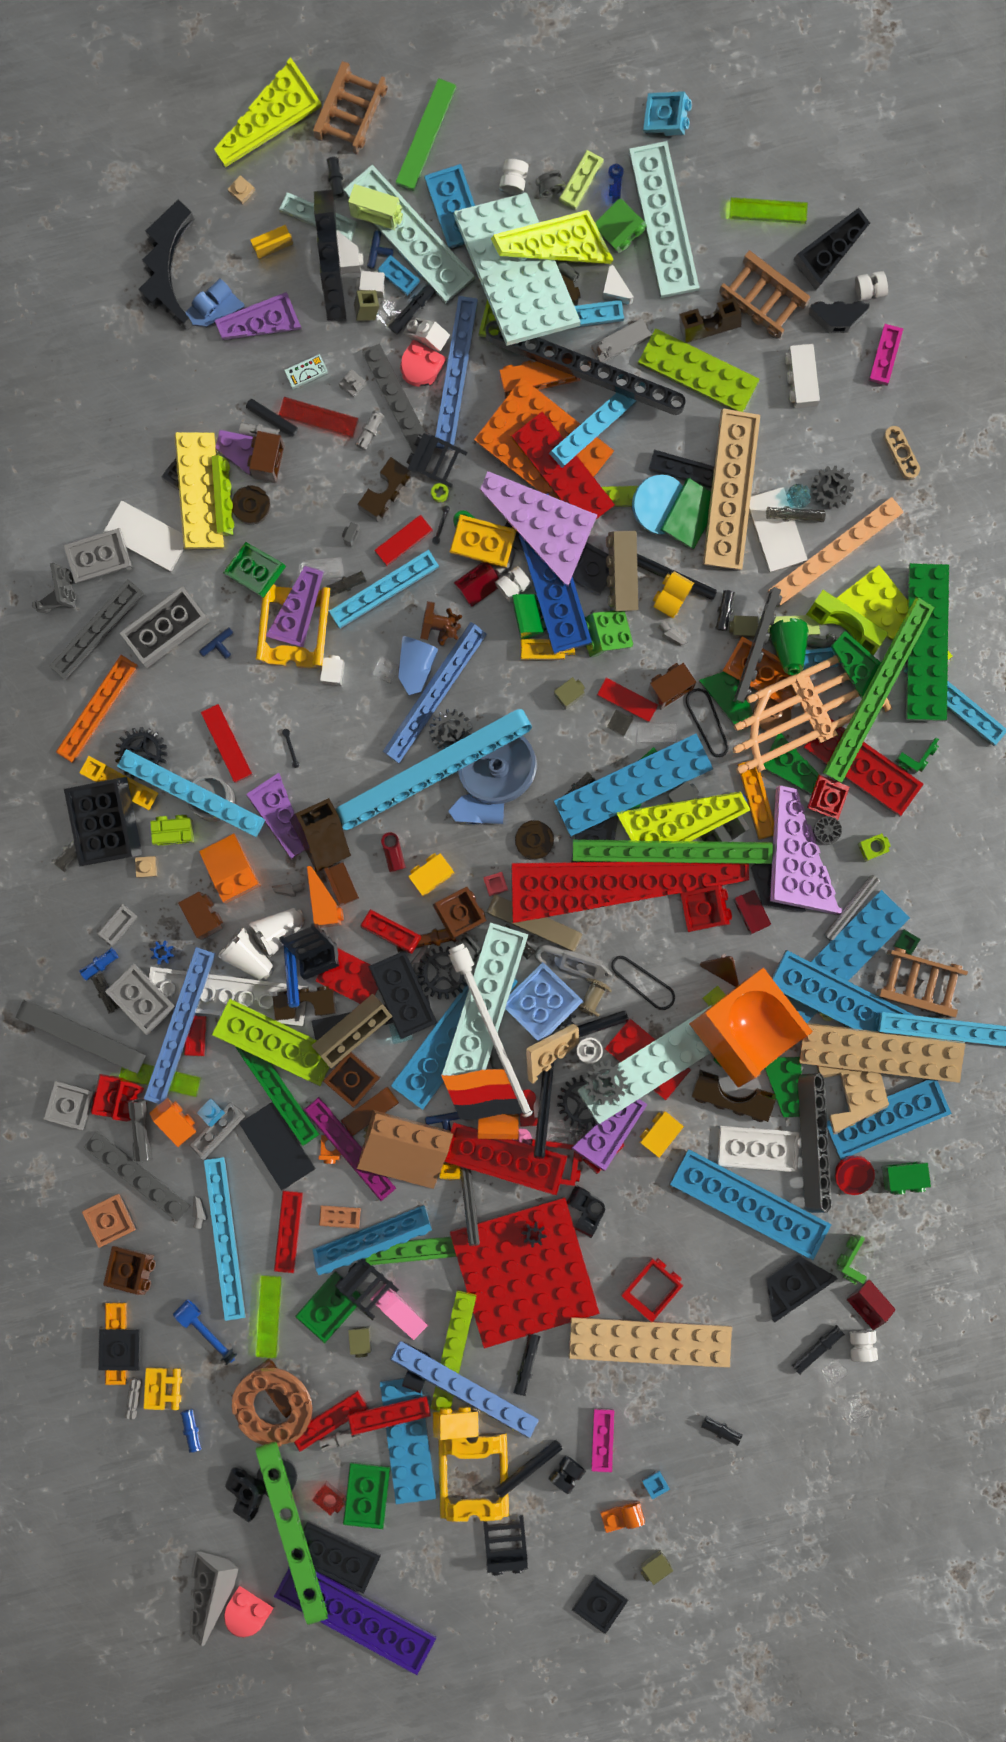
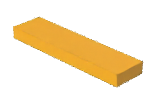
(758, 803)
(115, 1319)

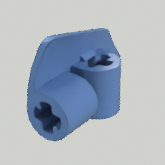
(213, 304)
(415, 664)
(475, 812)

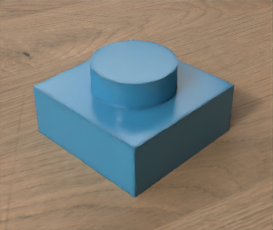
(210, 1112)
(655, 1484)

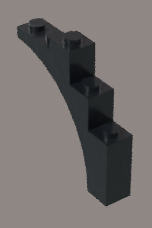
(164, 238)
(329, 254)

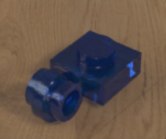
(615, 188)

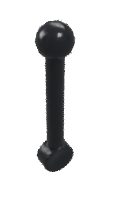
(436, 540)
(286, 733)

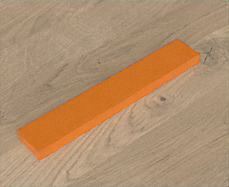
(97, 708)

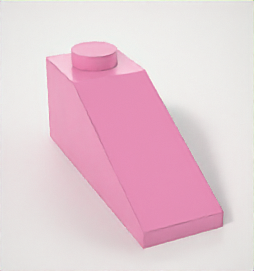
(400, 1313)

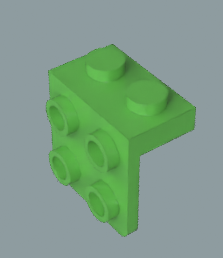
(620, 225)
(608, 632)
(844, 1261)

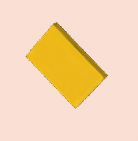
(483, 541)

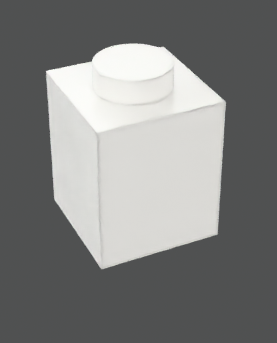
(372, 281)
(332, 670)

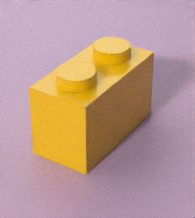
(431, 874)
(661, 1133)
(455, 1423)

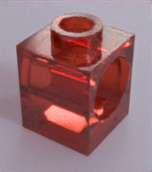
(328, 1489)

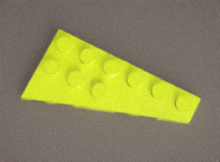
(562, 238)
(878, 601)
(682, 819)

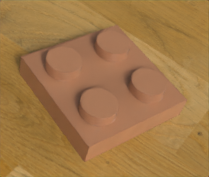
(108, 1220)

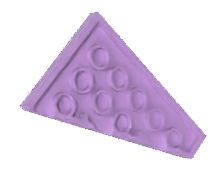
(547, 524)
(796, 865)

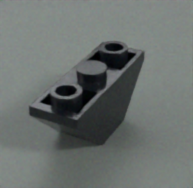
(838, 316)

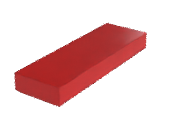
(403, 540)
(627, 700)
(390, 931)

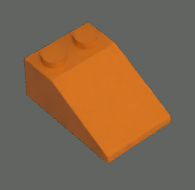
(229, 869)
(324, 907)

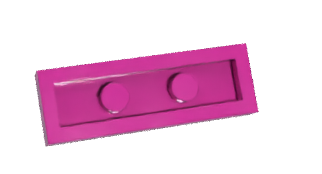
(886, 354)
(602, 1440)

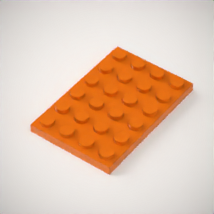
(515, 412)

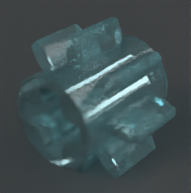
(798, 496)

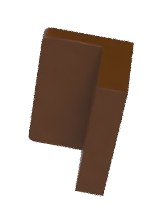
(341, 884)

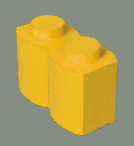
(673, 594)

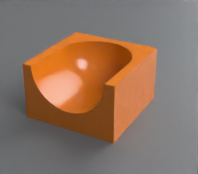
(750, 1027)

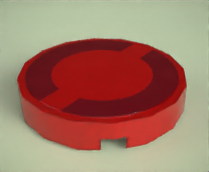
(854, 1175)

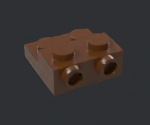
(459, 912)
(129, 1270)

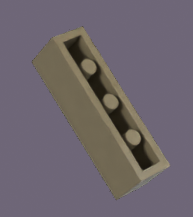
(622, 570)
(351, 1031)

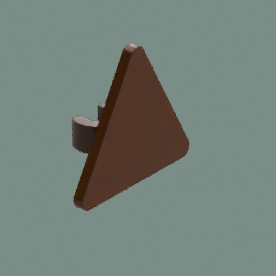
(723, 968)

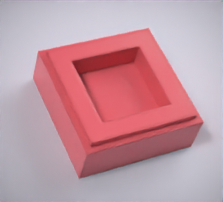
(495, 884)

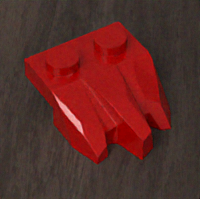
(113, 1096)

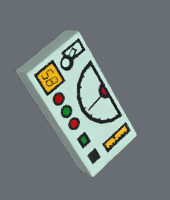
(306, 371)

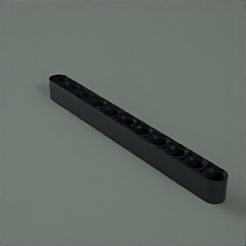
(592, 375)

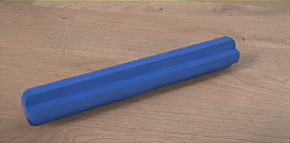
(291, 978)

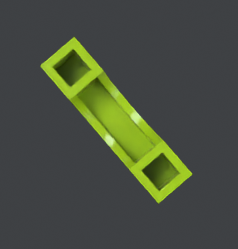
(831, 610)

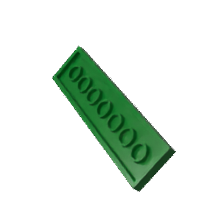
(929, 657)

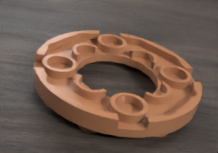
(256, 1428)

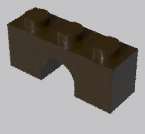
(724, 318)
(377, 504)
(322, 1000)

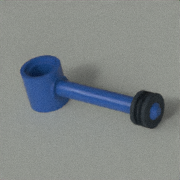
(187, 1315)

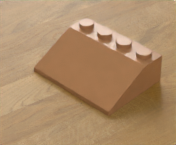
(404, 1149)

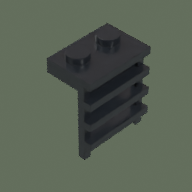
(425, 447)
(313, 950)
(357, 1275)
(506, 1559)

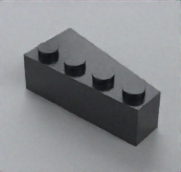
(825, 253)

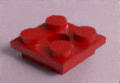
(819, 802)

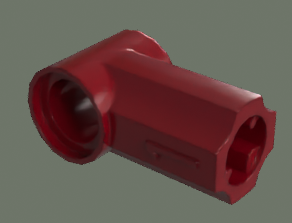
(393, 854)

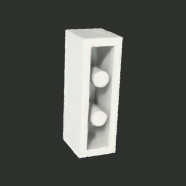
(802, 376)

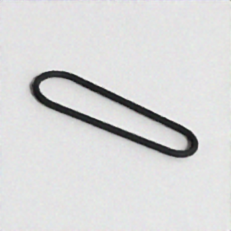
(699, 727)
(638, 991)

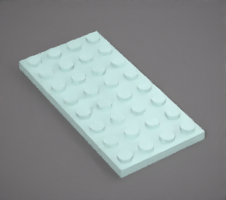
(522, 292)

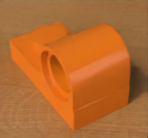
(623, 1516)

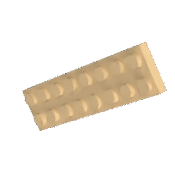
(731, 489)
(883, 1052)
(650, 1342)

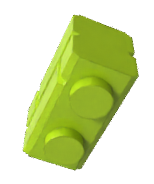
(172, 831)

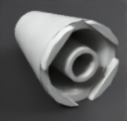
(269, 929)
(246, 955)

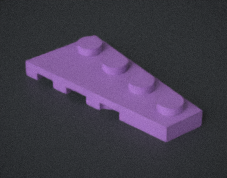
(263, 318)
(296, 613)
(274, 806)
(605, 1139)

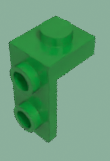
(907, 763)

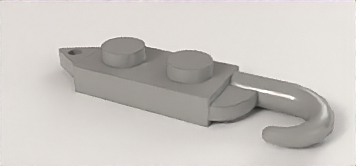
(574, 962)

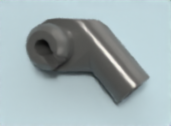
(822, 643)

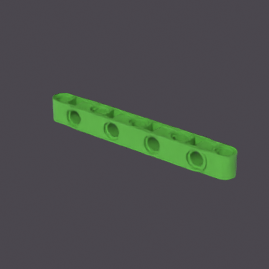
(291, 1533)

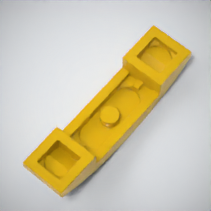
(100, 772)

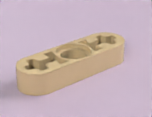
(891, 442)

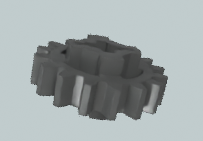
(841, 484)
(458, 725)
(614, 1088)

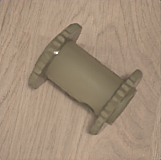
(593, 997)

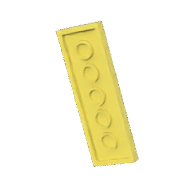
(197, 490)

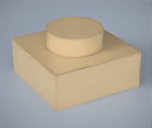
(241, 189)
(146, 867)

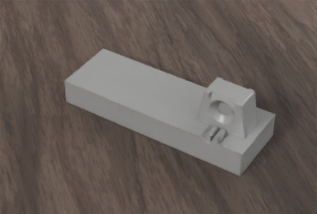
(621, 341)

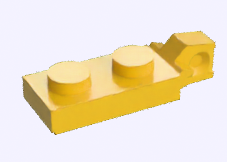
(541, 650)

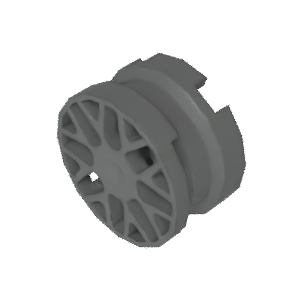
(550, 183)
(827, 830)
(464, 940)

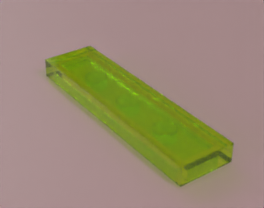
(768, 210)
(181, 1082)
(269, 1316)

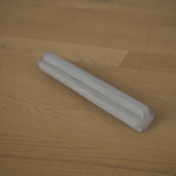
(852, 907)

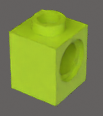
(868, 853)

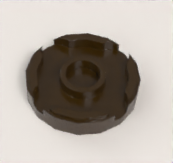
(251, 505)
(534, 840)

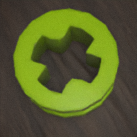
(437, 487)

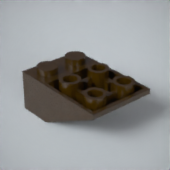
(321, 834)

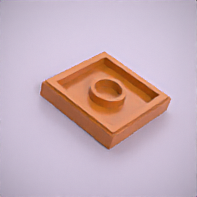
(499, 1127)

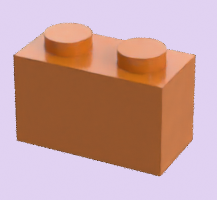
(173, 1121)

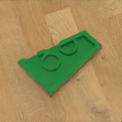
(856, 661)
(722, 690)
(792, 767)
(783, 1077)

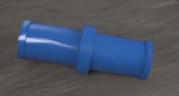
(99, 964)
(190, 1430)

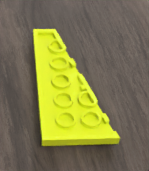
(272, 112)

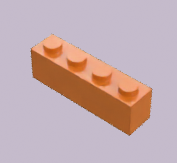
(536, 374)

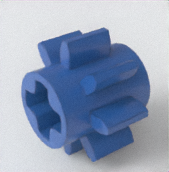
(160, 947)

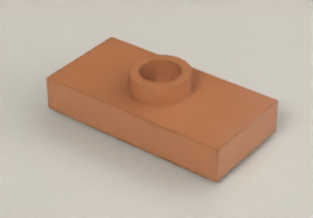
(339, 1216)

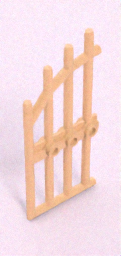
(814, 712)

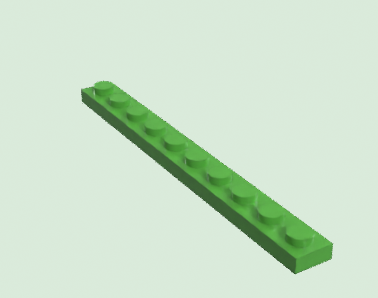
(878, 690)
(672, 851)

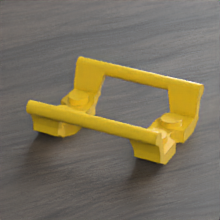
(282, 654)
(463, 1449)

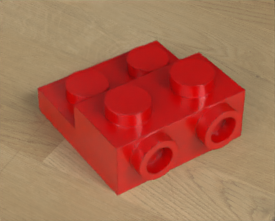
(706, 908)

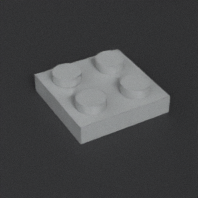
(69, 1105)

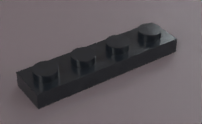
(681, 468)

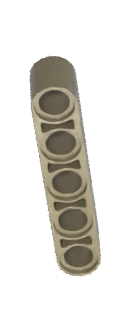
(543, 927)

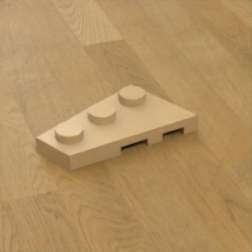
(549, 1049)

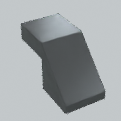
(727, 831)

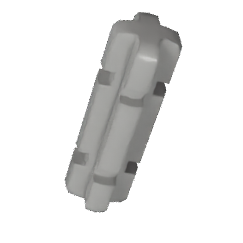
(133, 1398)

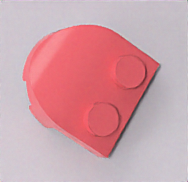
(421, 364)
(245, 1613)

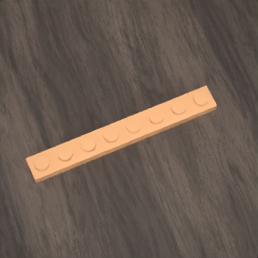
(838, 549)

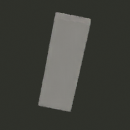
(213, 1136)

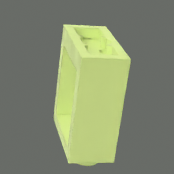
(375, 207)

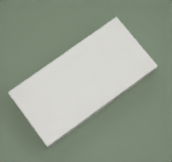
(147, 536)
(777, 538)
(758, 1148)

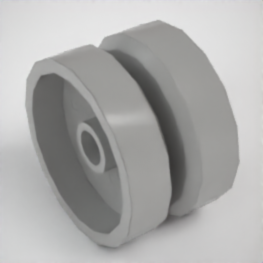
(215, 786)

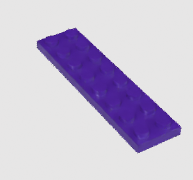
(365, 1622)

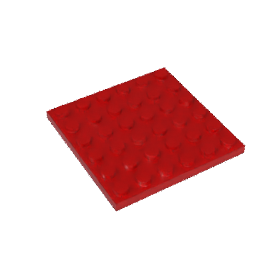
(521, 1285)

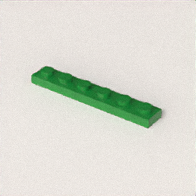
(281, 1097)

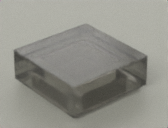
(620, 722)

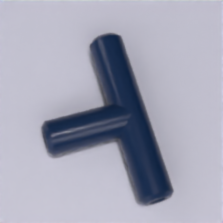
(376, 249)
(217, 643)
(444, 1118)

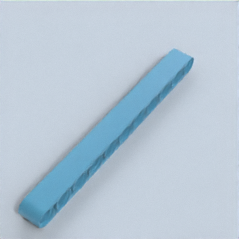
(433, 769)

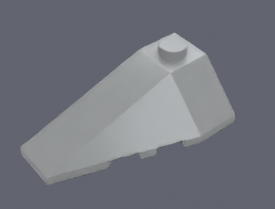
(213, 1586)

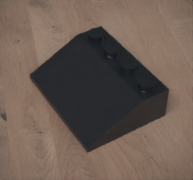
(103, 820)

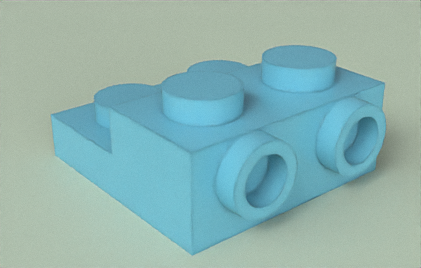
(667, 113)

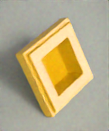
(450, 1172)

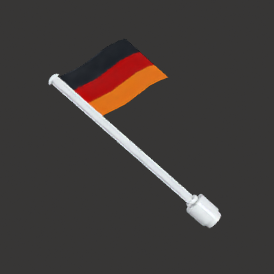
(487, 1090)

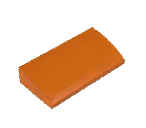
(768, 670)

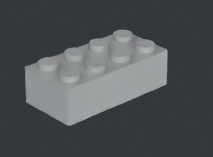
(164, 627)

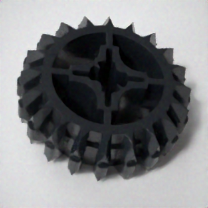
(157, 759)
(430, 985)
(568, 1093)

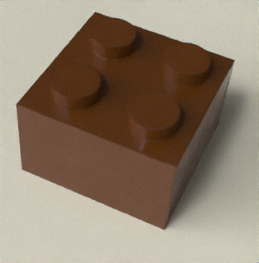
(266, 456)
(672, 685)
(200, 915)
(352, 1079)

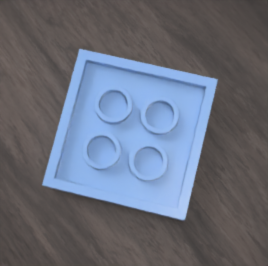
(542, 1002)

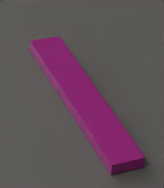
(347, 1146)

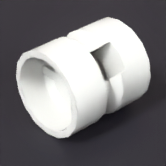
(514, 174)
(872, 285)
(514, 583)
(589, 1050)
(863, 1345)

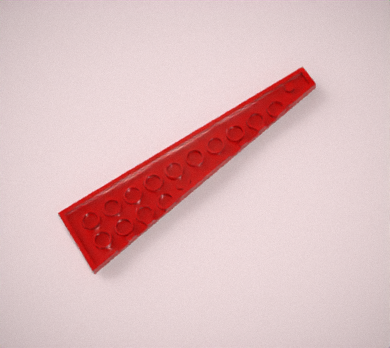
(566, 888)

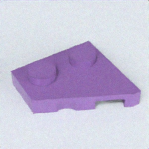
(235, 448)

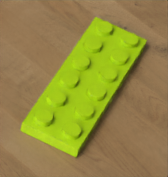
(698, 371)
(271, 1041)

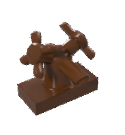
(440, 623)

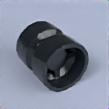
(572, 1469)

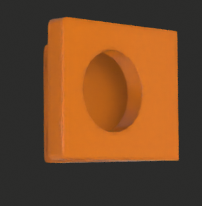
(328, 1156)

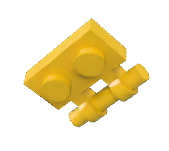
(155, 1388)

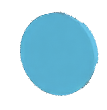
(654, 501)

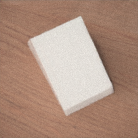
(616, 289)

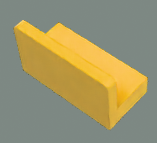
(272, 241)

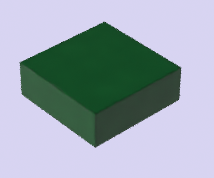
(907, 942)

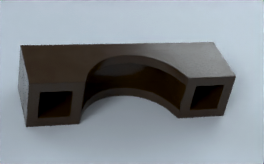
(757, 1104)

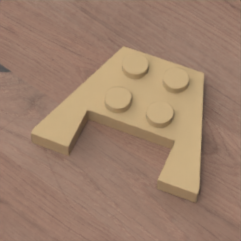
(863, 1094)

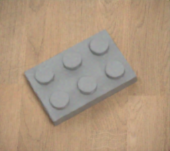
(97, 555)
(140, 999)

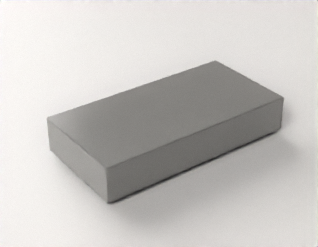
(117, 925)

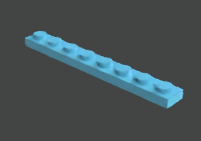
(191, 793)
(942, 1028)
(224, 1239)

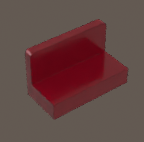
(477, 583)
(752, 912)
(871, 1305)

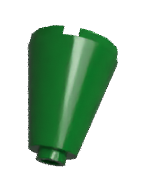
(790, 644)

